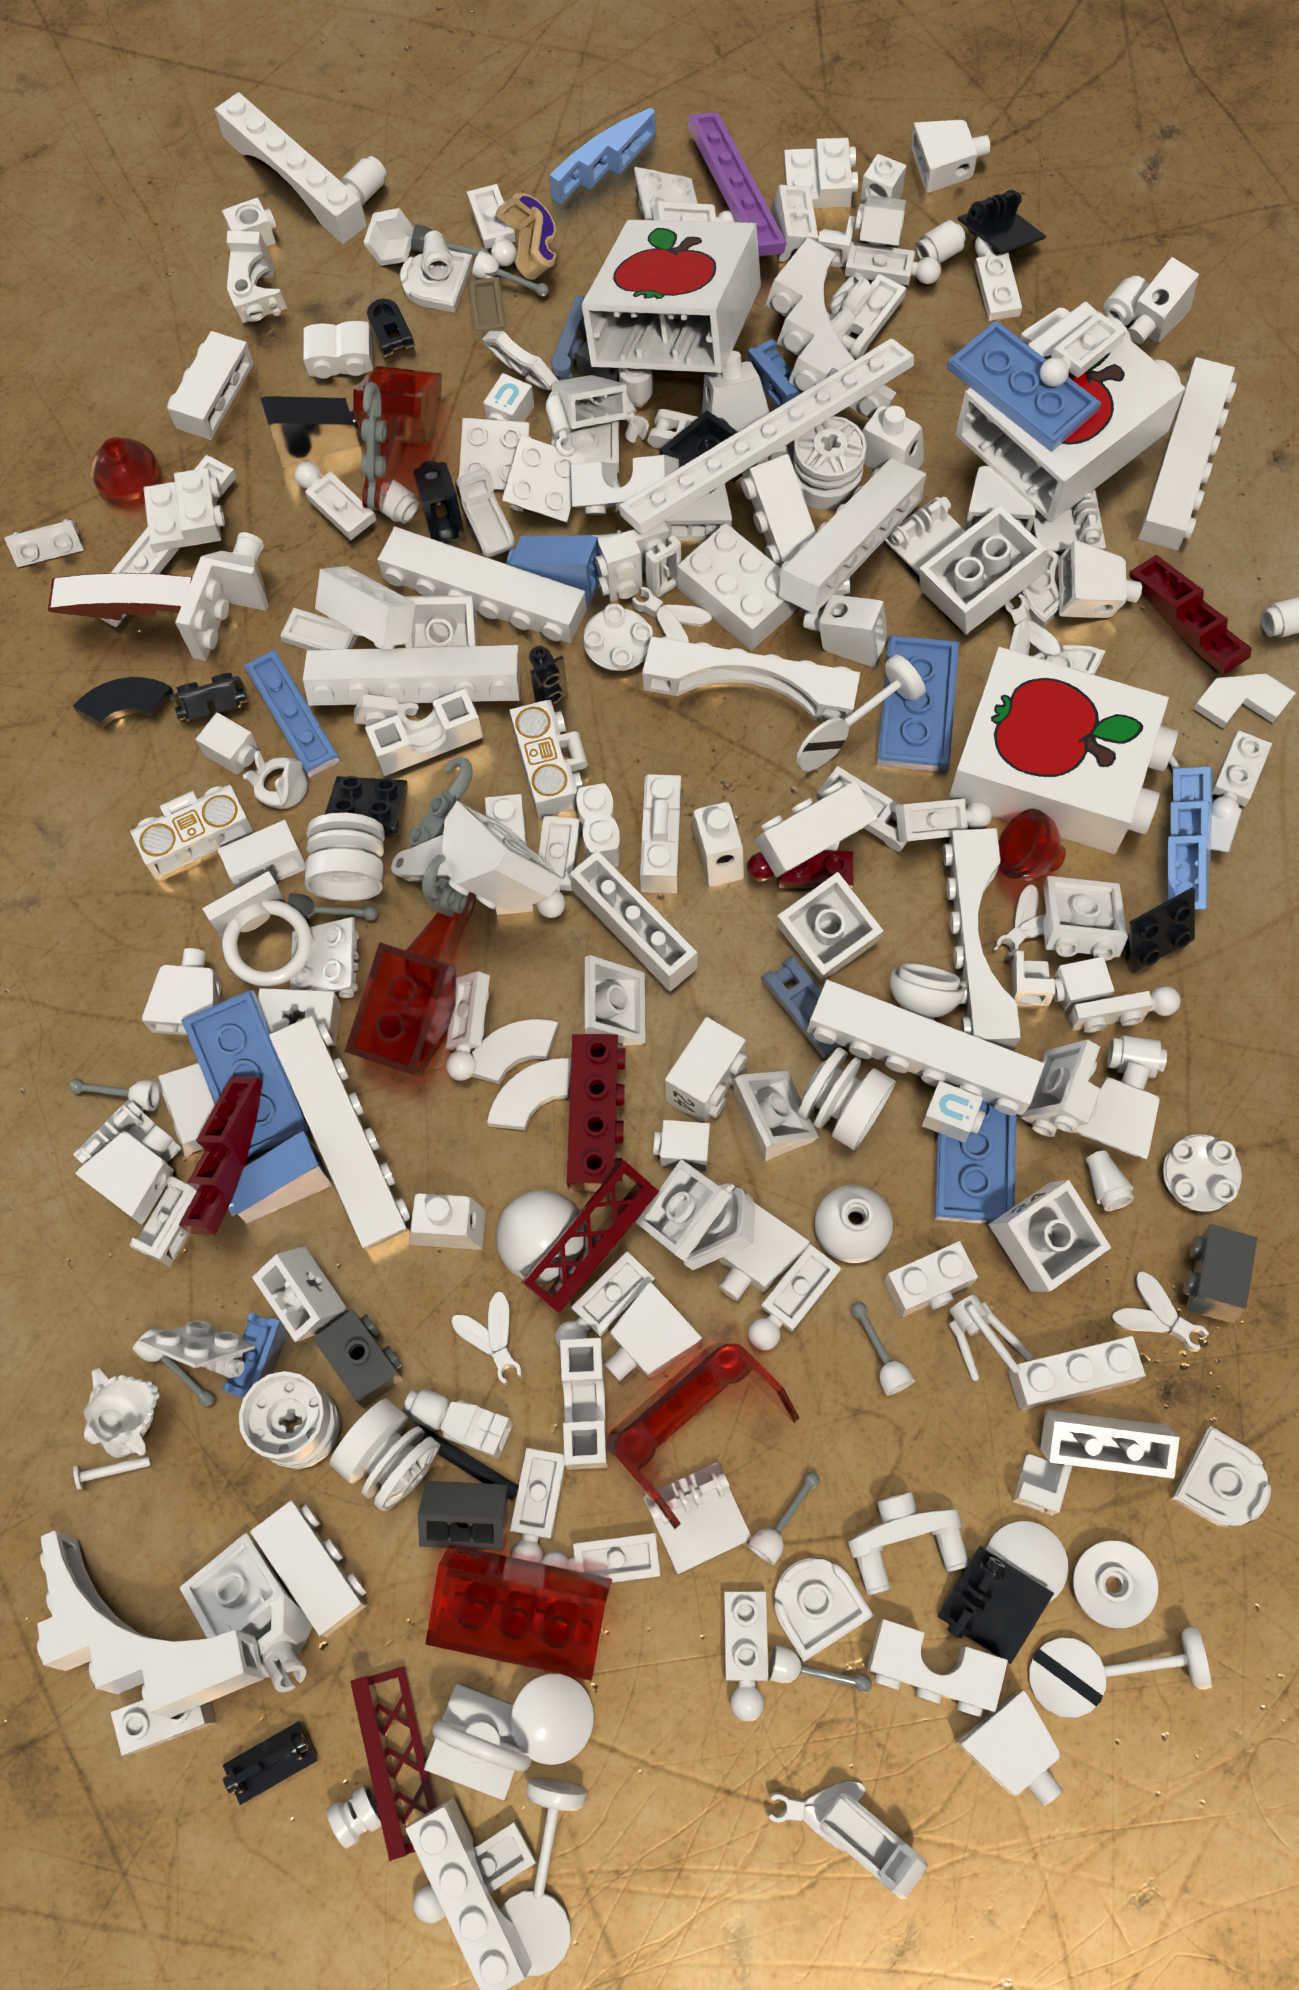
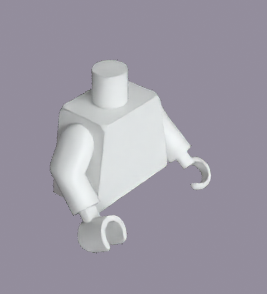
(591, 402)

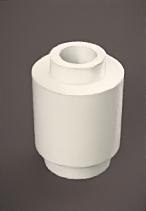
(365, 178)
(941, 242)
(1123, 300)
(638, 384)
(399, 503)
(1281, 618)
(1136, 1050)

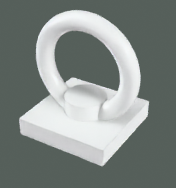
(249, 909)
(476, 1743)

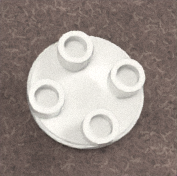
(617, 638)
(1202, 1172)
(1034, 1552)
(552, 1718)

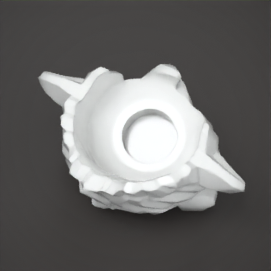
(119, 1413)

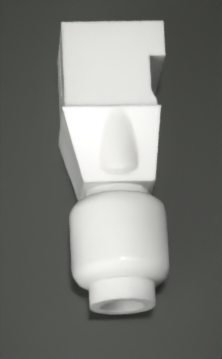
(459, 1421)

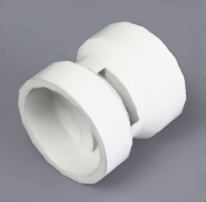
(354, 1817)

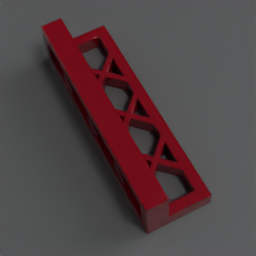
(597, 1243)
(380, 1760)

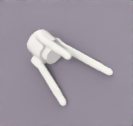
(975, 1317)

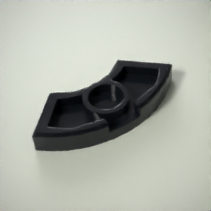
(123, 698)

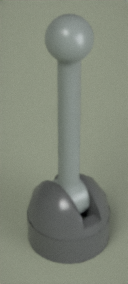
(417, 242)
(307, 908)

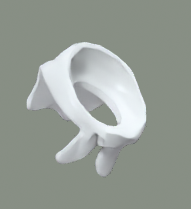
(290, 786)

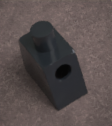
(435, 489)

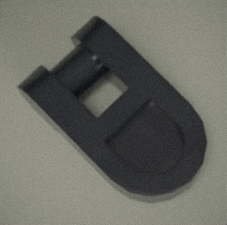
(385, 318)

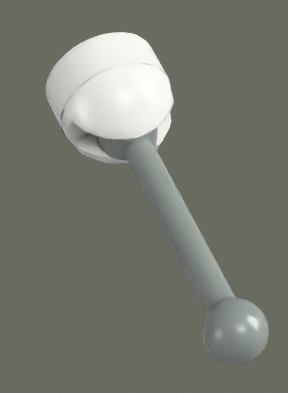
(487, 267)
(143, 1093)
(893, 1375)
(205, 1397)
(768, 1542)
(786, 1667)

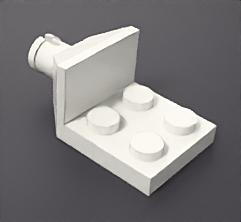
(217, 582)
(246, 1596)

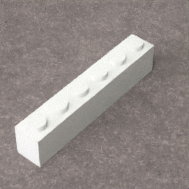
(1186, 454)
(851, 535)
(497, 588)
(412, 674)
(924, 1048)
(339, 1132)

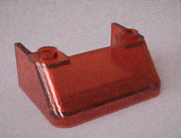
(677, 1401)

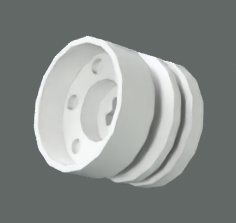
(830, 462)
(344, 857)
(845, 1098)
(276, 1404)
(378, 1449)

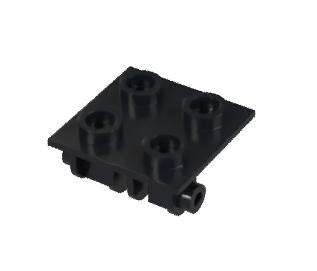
(999, 224)
(369, 797)
(1161, 930)
(995, 1605)

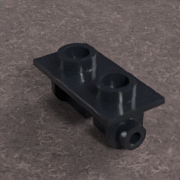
(547, 676)
(195, 698)
(268, 1763)

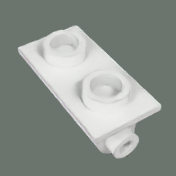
(44, 543)

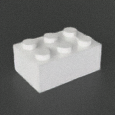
(983, 569)
(735, 586)

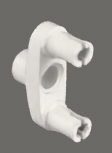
(900, 1523)

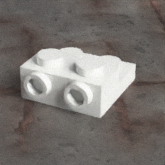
(824, 171)
(184, 511)
(623, 560)
(1084, 917)
(1063, 1091)
(683, 1210)

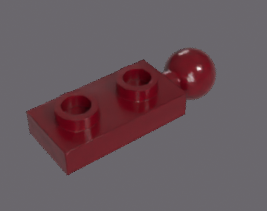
(809, 873)

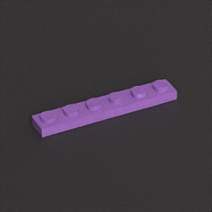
(735, 180)

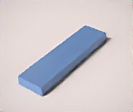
(292, 713)

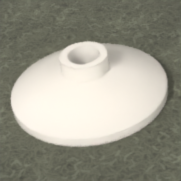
(1136, 1584)

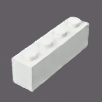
(633, 920)

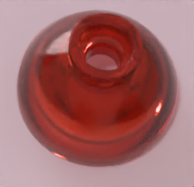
(123, 469)
(1030, 846)

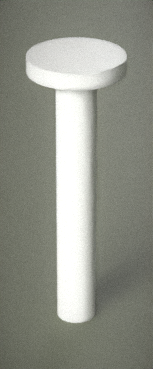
(81, 1476)

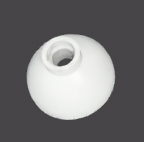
(926, 989)
(851, 1241)

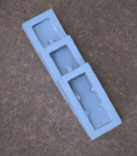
(606, 151)
(1190, 833)

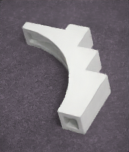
(807, 328)
(85, 1630)

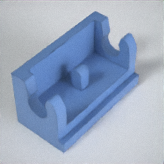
(773, 373)
(268, 1339)

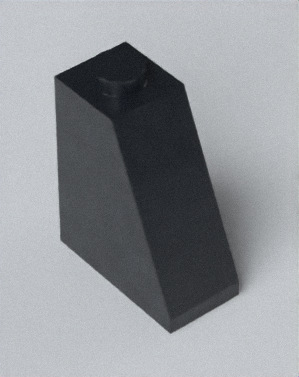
(309, 426)

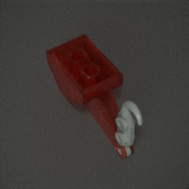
(397, 410)
(413, 989)

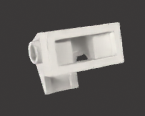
(247, 264)

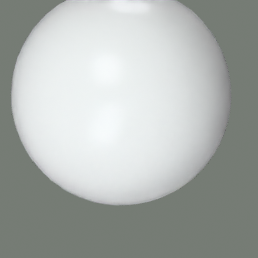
(530, 1229)

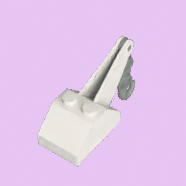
(477, 850)

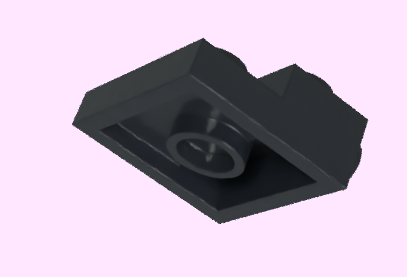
(699, 438)

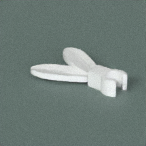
(671, 616)
(1028, 631)
(1025, 922)
(1161, 1316)
(491, 1340)
(815, 1806)

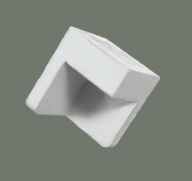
(389, 237)
(838, 242)
(1030, 981)
(1042, 1485)

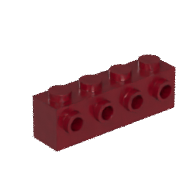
(593, 1110)

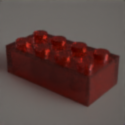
(518, 1611)

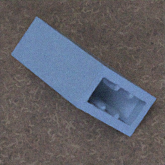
(559, 559)
(279, 1179)

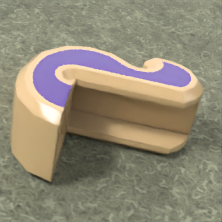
(536, 233)

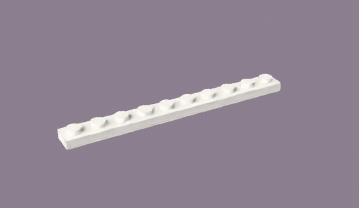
(765, 436)

